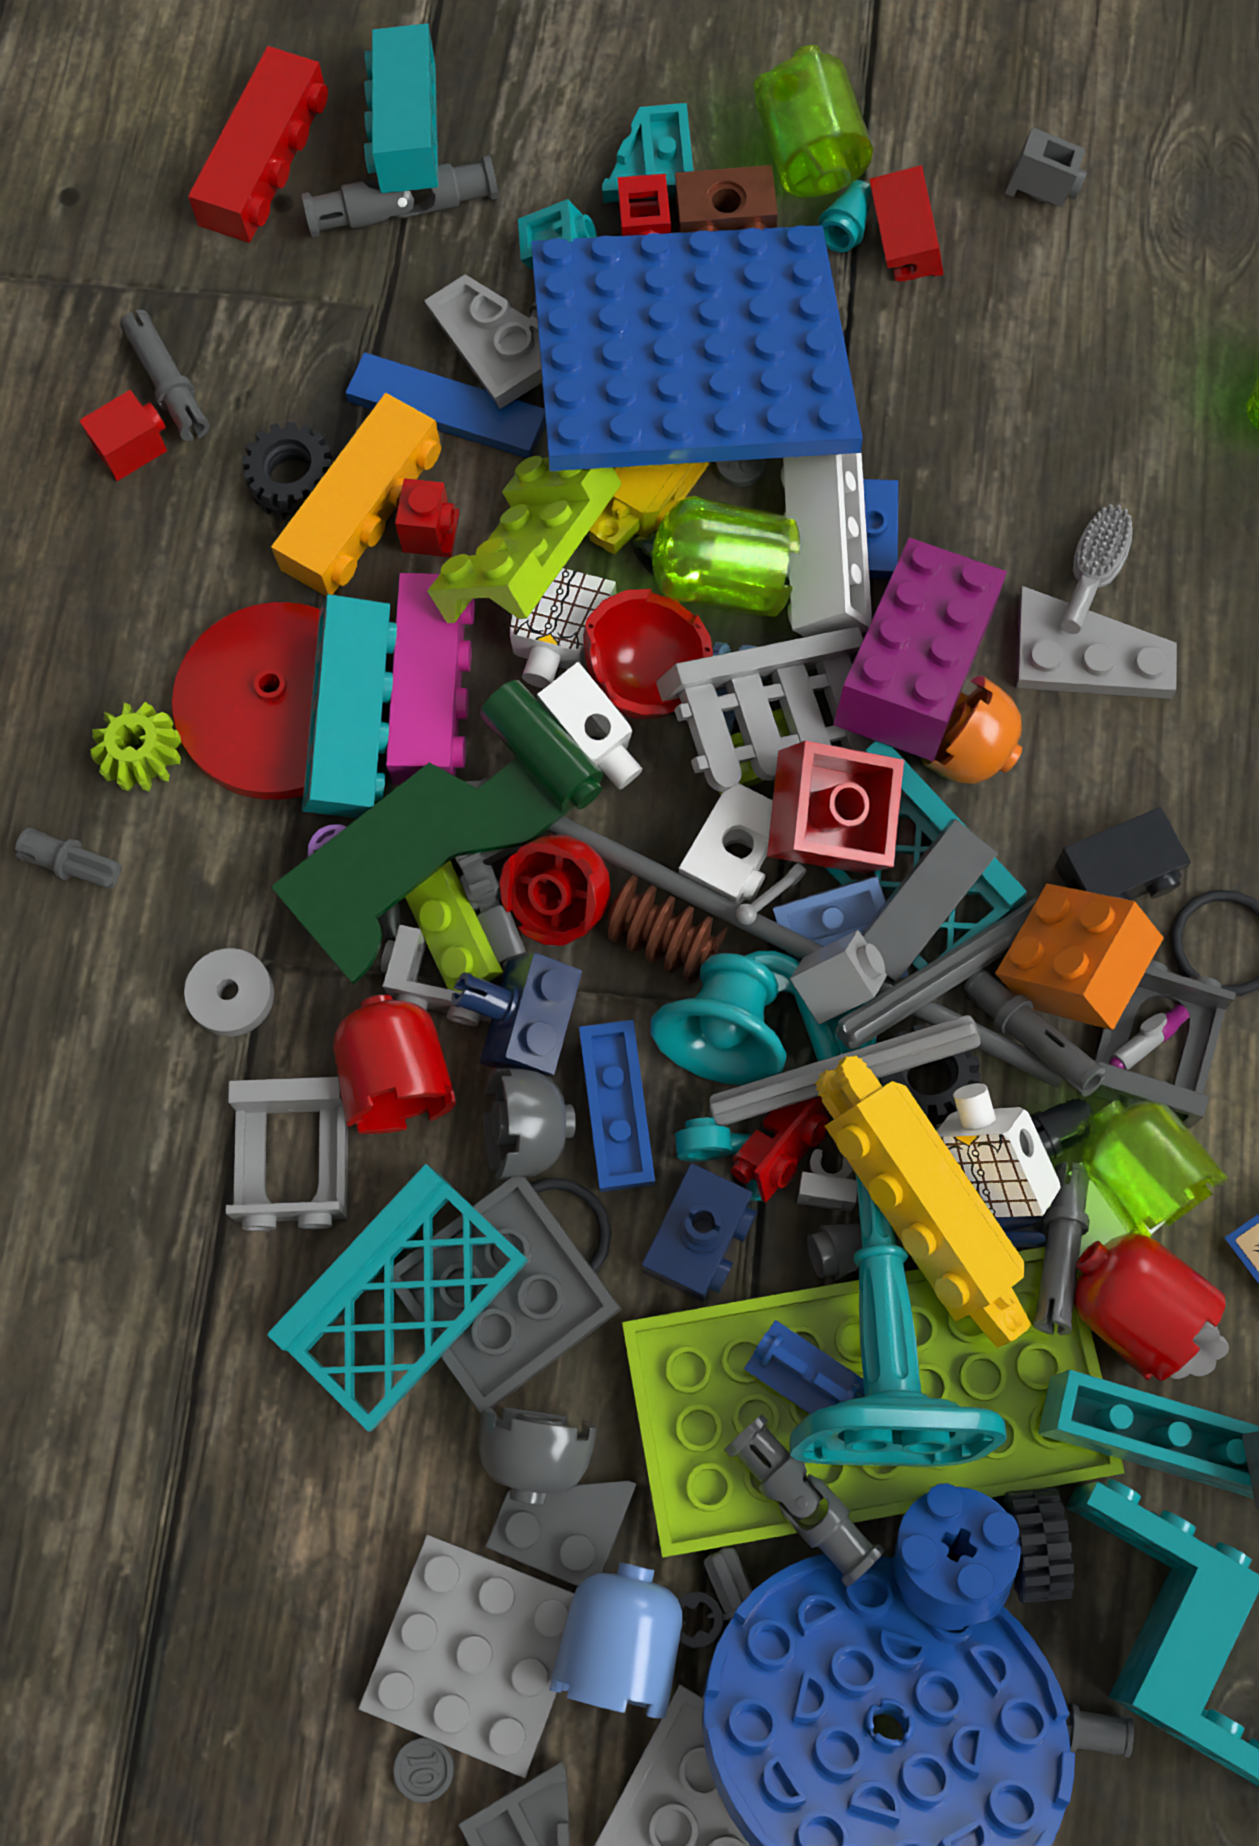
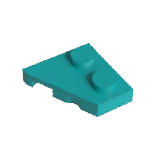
(656, 146)

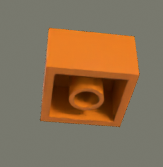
(1080, 955)

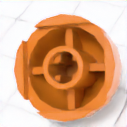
(979, 736)

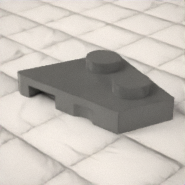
(567, 1533)
(526, 1816)

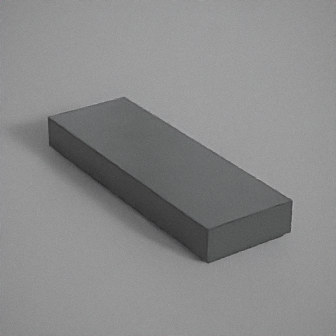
(927, 896)

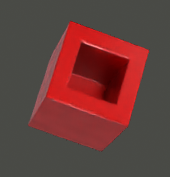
(125, 434)

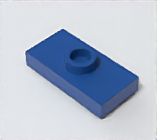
(881, 526)

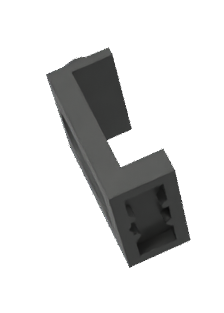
(1206, 1009)

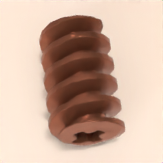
(662, 930)

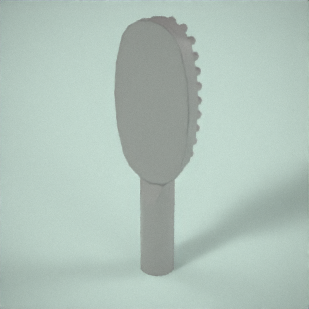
(1097, 561)

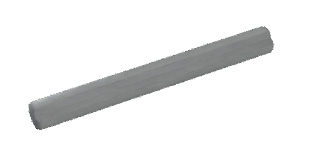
(882, 1059)

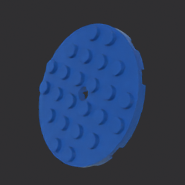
(797, 1705)

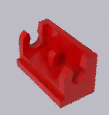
(907, 224)

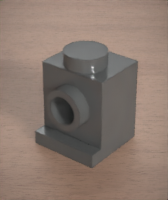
(1047, 169)

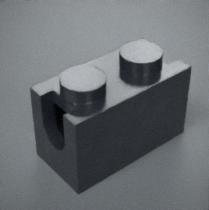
(1126, 859)

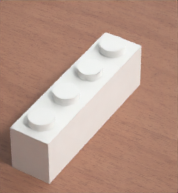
(832, 566)

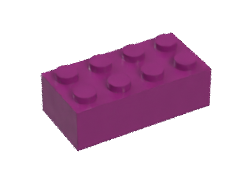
(919, 649)

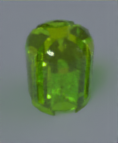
(725, 556)

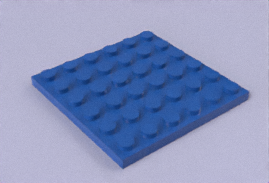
(692, 348)

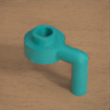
(708, 1141)

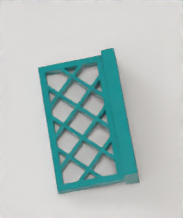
(930, 817)
(363, 1263)

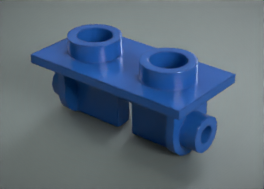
(802, 1371)

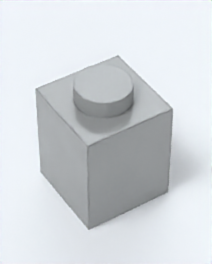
(839, 976)

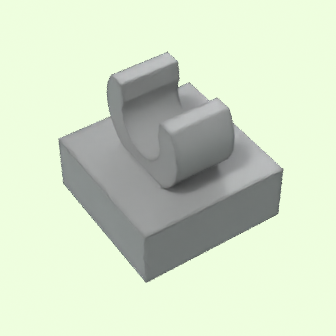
(827, 1189)

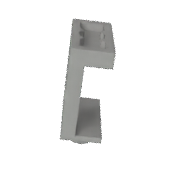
(252, 1102)

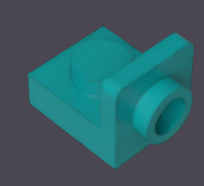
(556, 221)

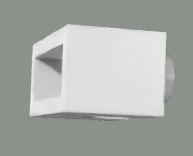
(737, 818)

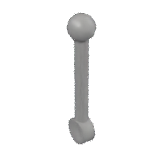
(747, 913)

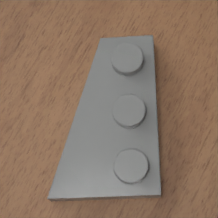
(490, 337)
(1097, 660)

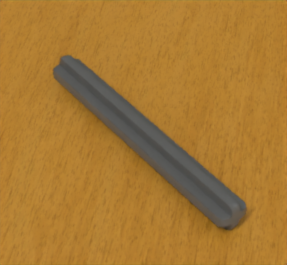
(931, 980)

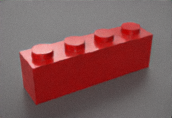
(259, 144)

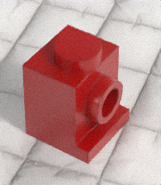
(646, 215)
(426, 519)

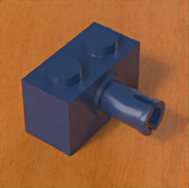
(526, 1011)
(698, 1233)

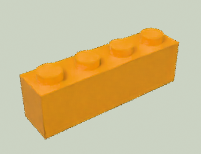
(357, 496)

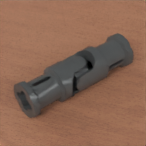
(799, 1495)

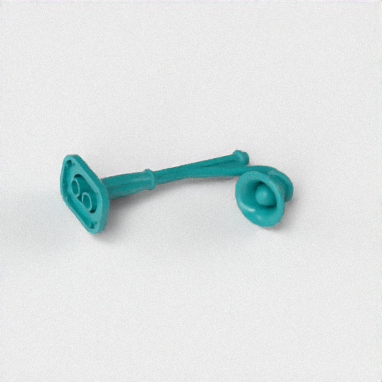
(895, 1424)

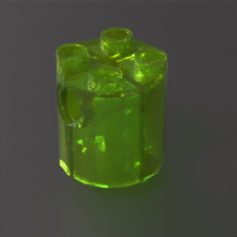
(813, 123)

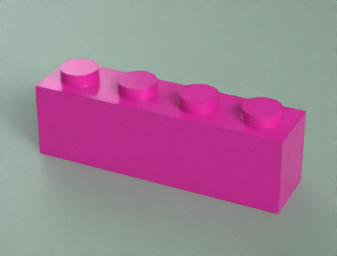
(427, 683)

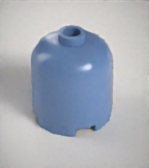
(620, 1642)

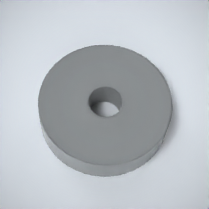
(215, 973)

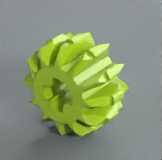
(124, 763)

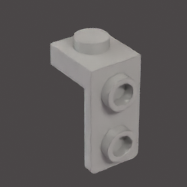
(402, 966)

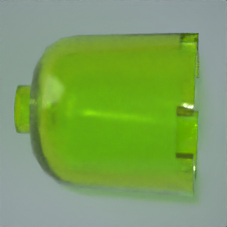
(1148, 1165)

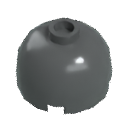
(525, 1122)
(534, 1452)

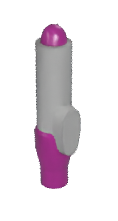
(1152, 1033)

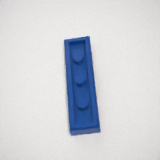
(454, 405)

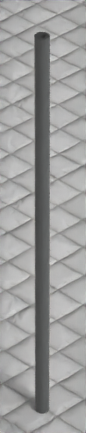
(780, 936)

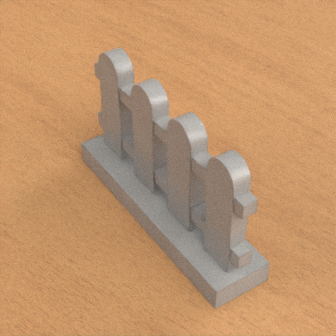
(742, 676)

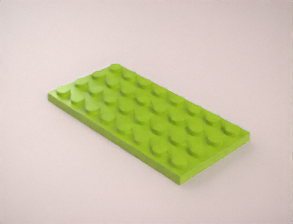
(700, 1398)

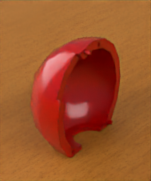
(635, 642)

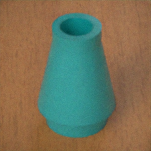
(847, 217)

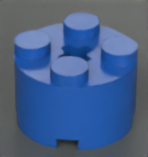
(960, 1524)

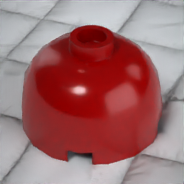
(555, 888)

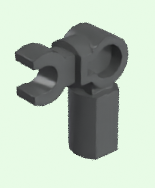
(485, 897)

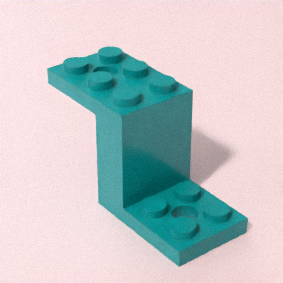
(1187, 1627)

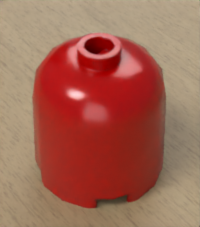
(390, 1066)
(1145, 1303)

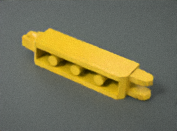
(642, 501)
(925, 1198)

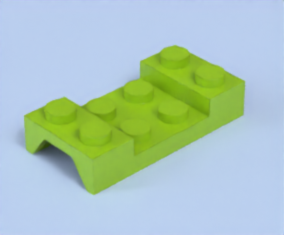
(531, 542)

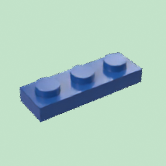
(617, 1106)

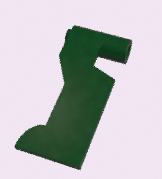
(432, 821)

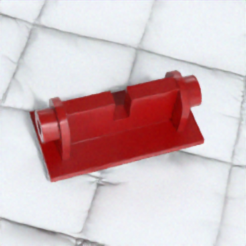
(776, 1159)

